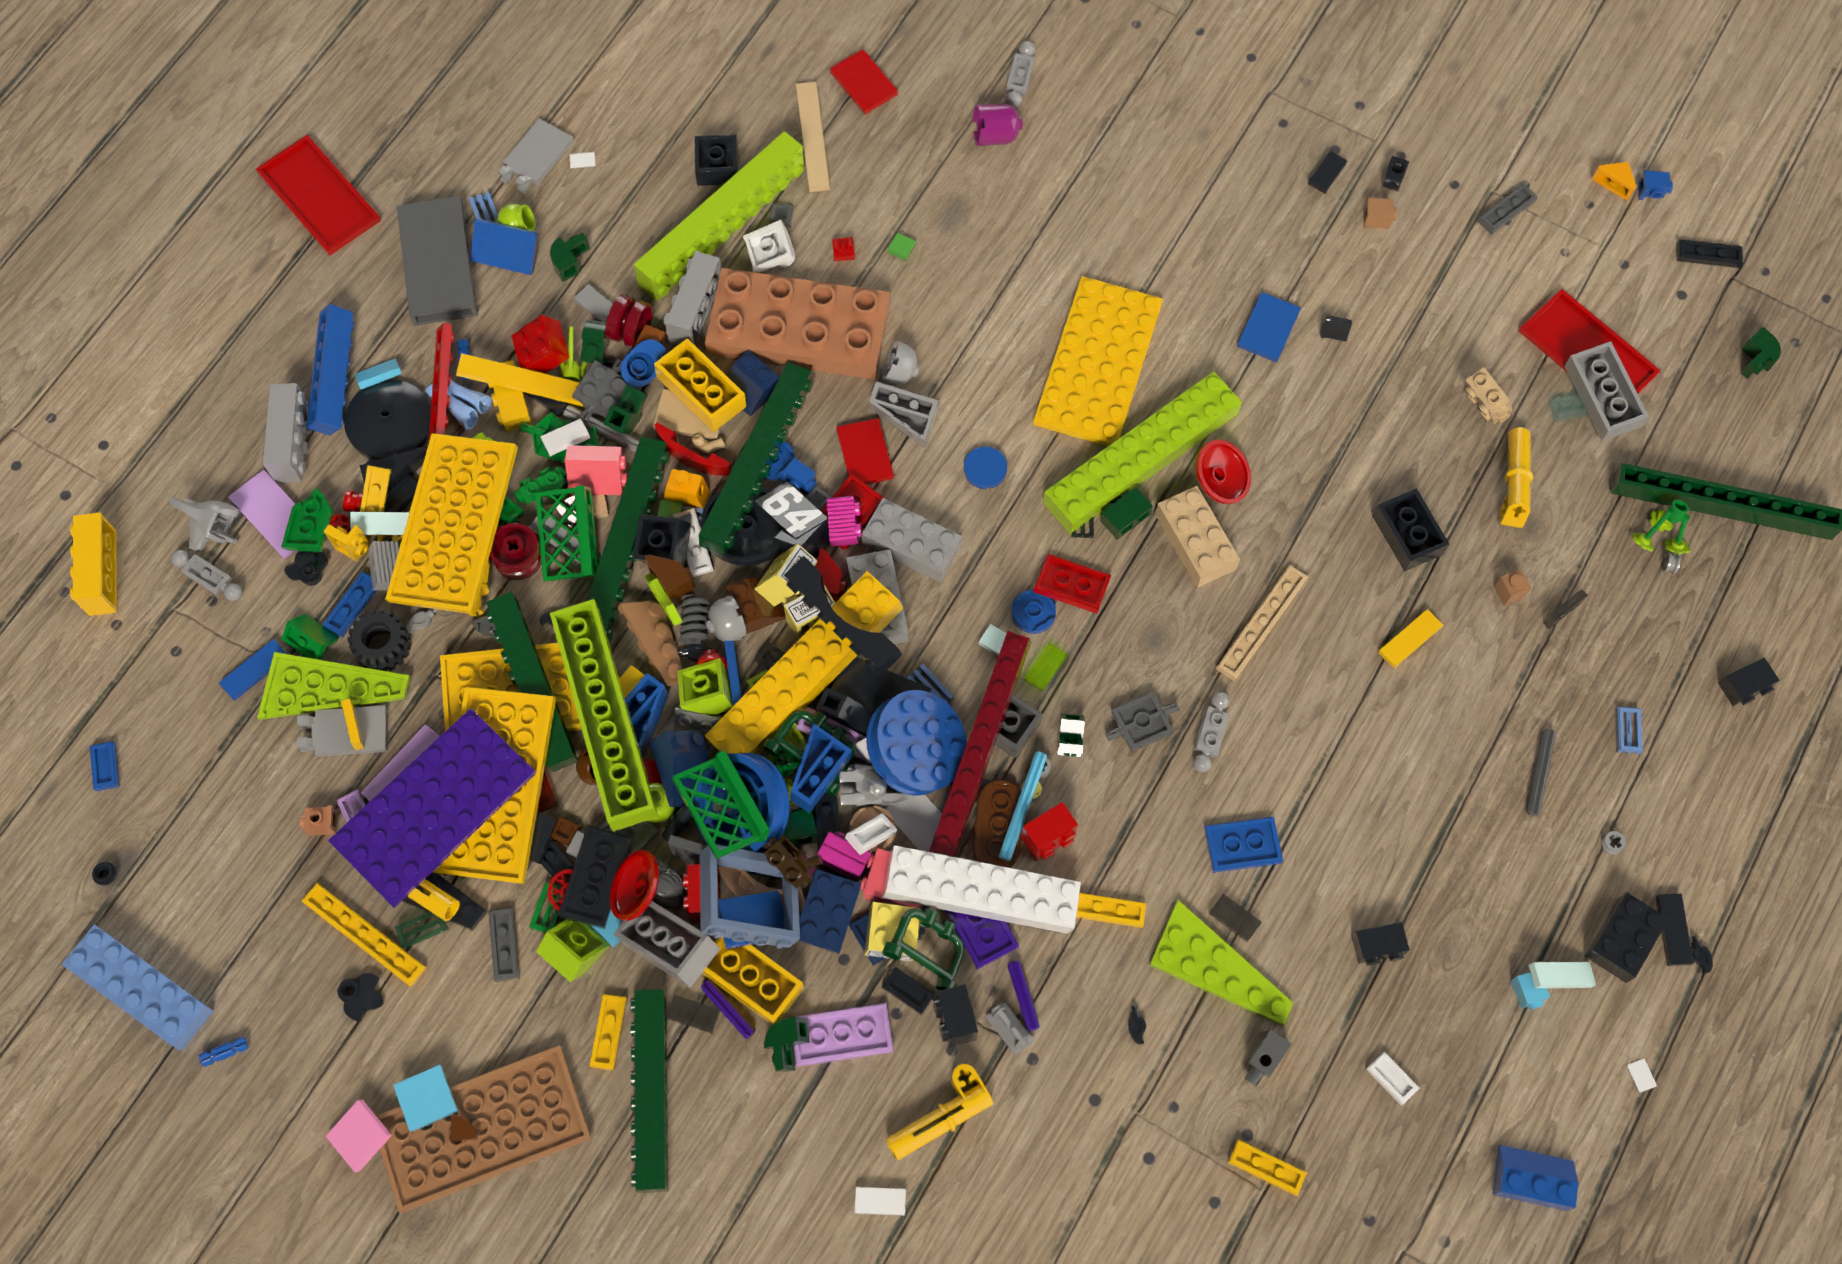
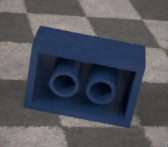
(828, 911)

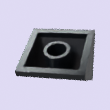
(811, 540)

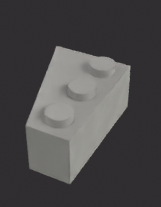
(905, 410)

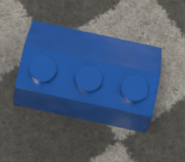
(1535, 1178)

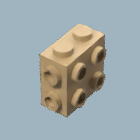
(1492, 400)

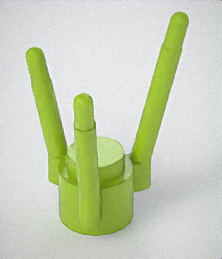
(572, 370)

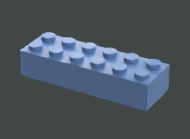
(137, 987)

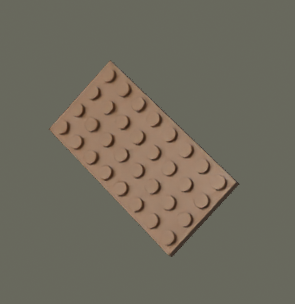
(518, 1119)

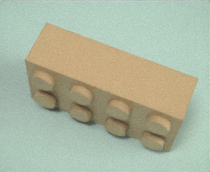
(1197, 536)

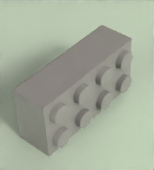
(693, 300)
(1606, 391)
(286, 433)
(912, 540)
(882, 568)
(668, 943)

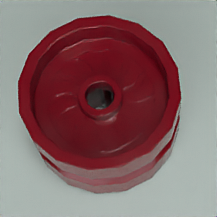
(627, 319)
(516, 551)

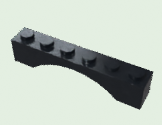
(874, 646)

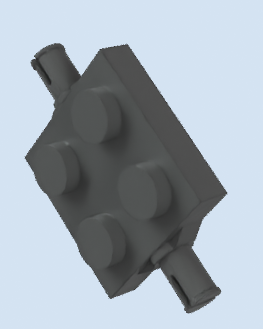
(600, 389)
(1142, 721)

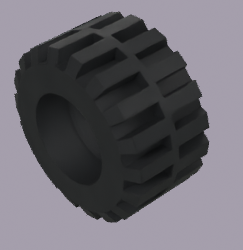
(372, 625)

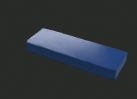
(350, 605)
(733, 670)
(250, 671)

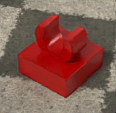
(843, 249)

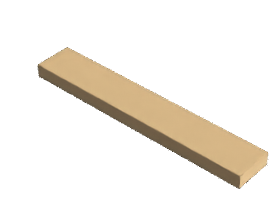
(812, 137)
(1262, 623)

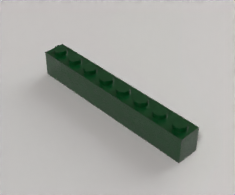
(528, 671)
(650, 1091)

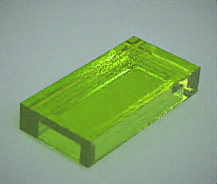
(1046, 667)

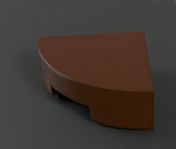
(462, 1129)

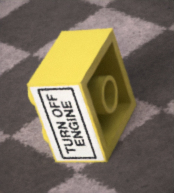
(773, 583)
(800, 617)
(882, 926)

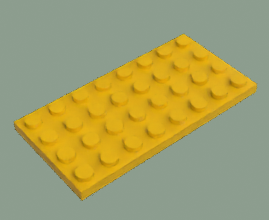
(1098, 362)
(452, 523)
(504, 841)

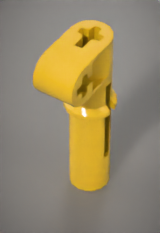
(1516, 504)
(437, 902)
(969, 1103)

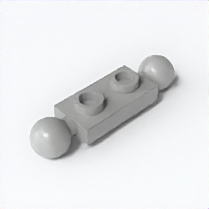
(1020, 74)
(206, 575)
(1211, 732)

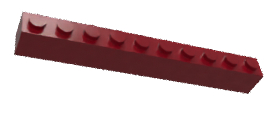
(980, 745)

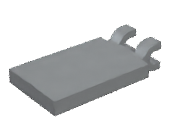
(535, 155)
(331, 733)

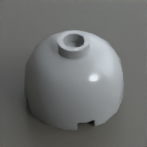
(900, 364)
(725, 620)

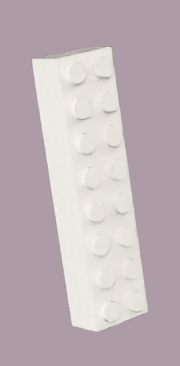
(981, 889)

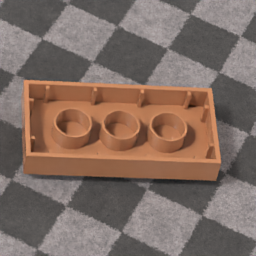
(798, 323)

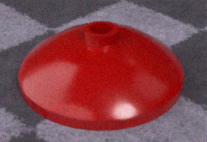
(1223, 472)
(634, 885)

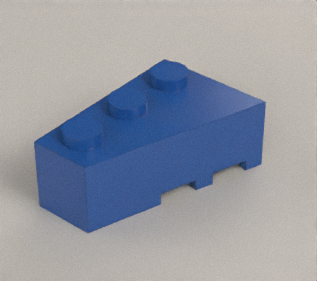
(645, 708)
(818, 768)

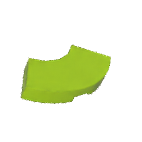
(663, 599)

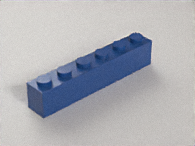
(330, 370)

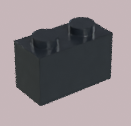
(1748, 682)
(1380, 943)

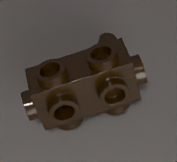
(790, 861)

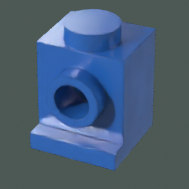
(1654, 184)
(799, 476)

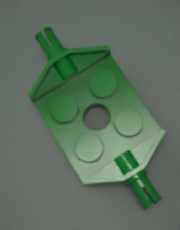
(548, 425)

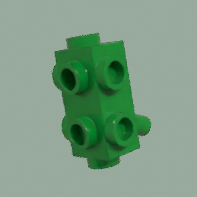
(548, 481)

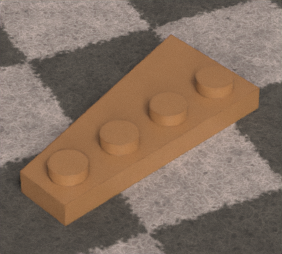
(655, 638)

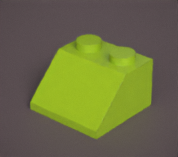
(705, 688)
(572, 948)

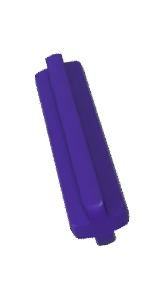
(1023, 996)
(728, 1009)

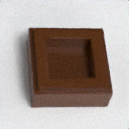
(565, 831)

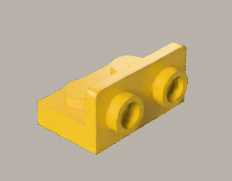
(350, 544)

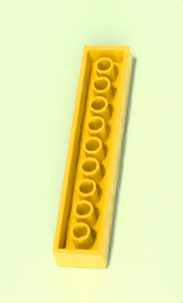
(803, 670)

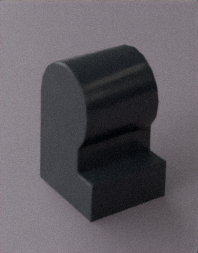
(1395, 173)

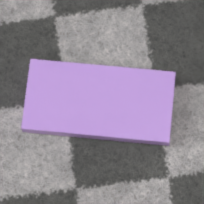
(266, 508)
(402, 760)
(845, 1035)

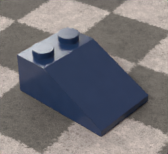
(677, 753)

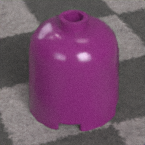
(996, 124)

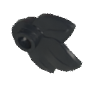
(307, 567)
(363, 998)

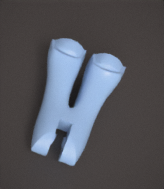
(464, 414)

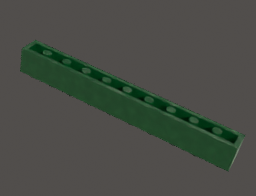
(755, 459)
(1728, 501)
(617, 555)

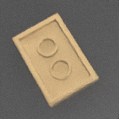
(680, 419)

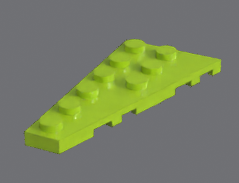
(308, 684)
(1207, 962)

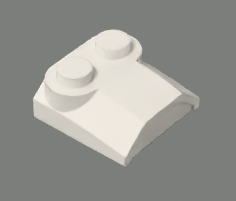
(770, 247)

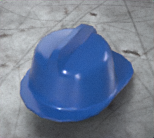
(638, 365)

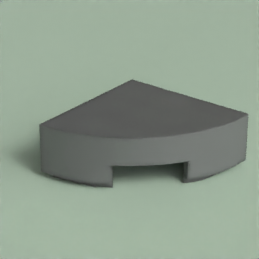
(483, 626)

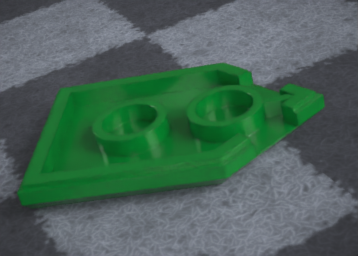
(307, 524)

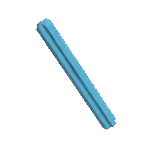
(1022, 806)

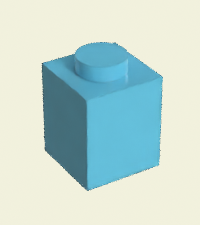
(1527, 993)

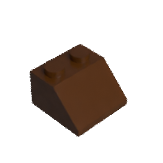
(673, 577)
(752, 606)

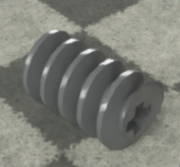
(692, 618)

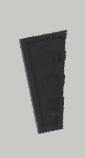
(468, 913)

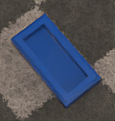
(104, 766)

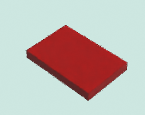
(863, 81)
(865, 451)
(864, 494)
(1072, 583)

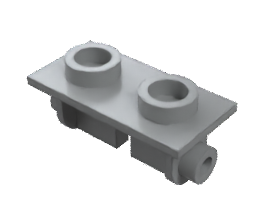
(695, 720)
(1009, 1028)

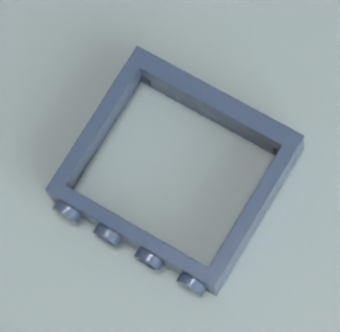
(742, 931)

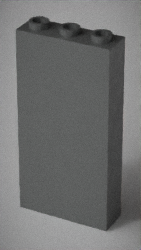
(436, 261)

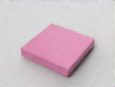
(358, 1135)

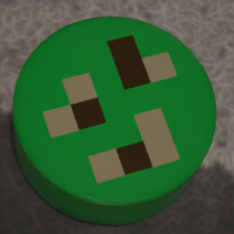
(785, 758)

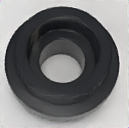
(99, 869)

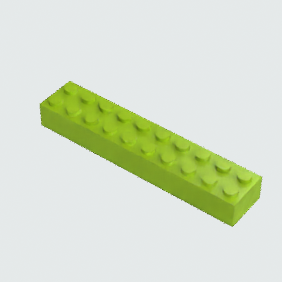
(720, 215)
(1142, 452)
(603, 715)

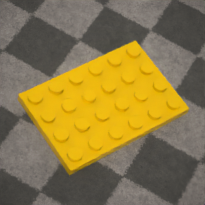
(489, 671)

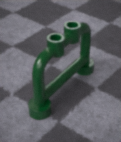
(778, 742)
(944, 930)

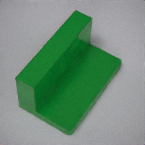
(308, 636)

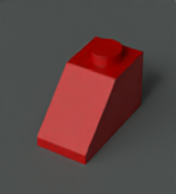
(832, 575)

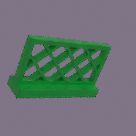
(585, 528)
(740, 800)

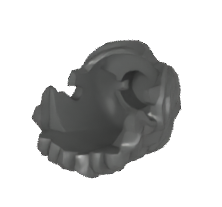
(670, 888)

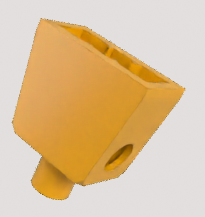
(687, 489)

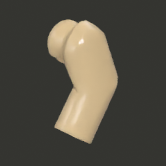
(706, 446)

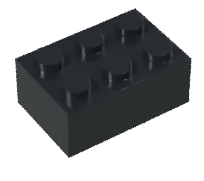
(1410, 529)
(1626, 937)

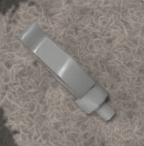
(420, 620)

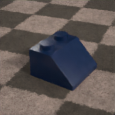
(754, 380)

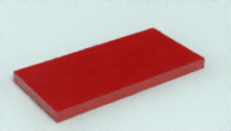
(318, 195)
(1568, 328)

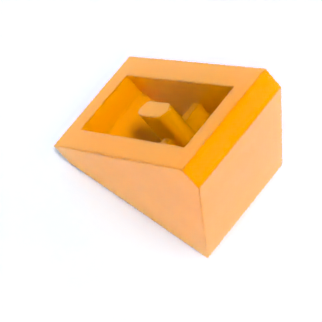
(1616, 178)

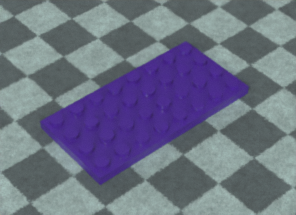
(432, 807)

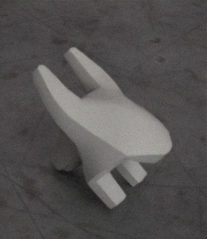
(207, 521)
(864, 786)

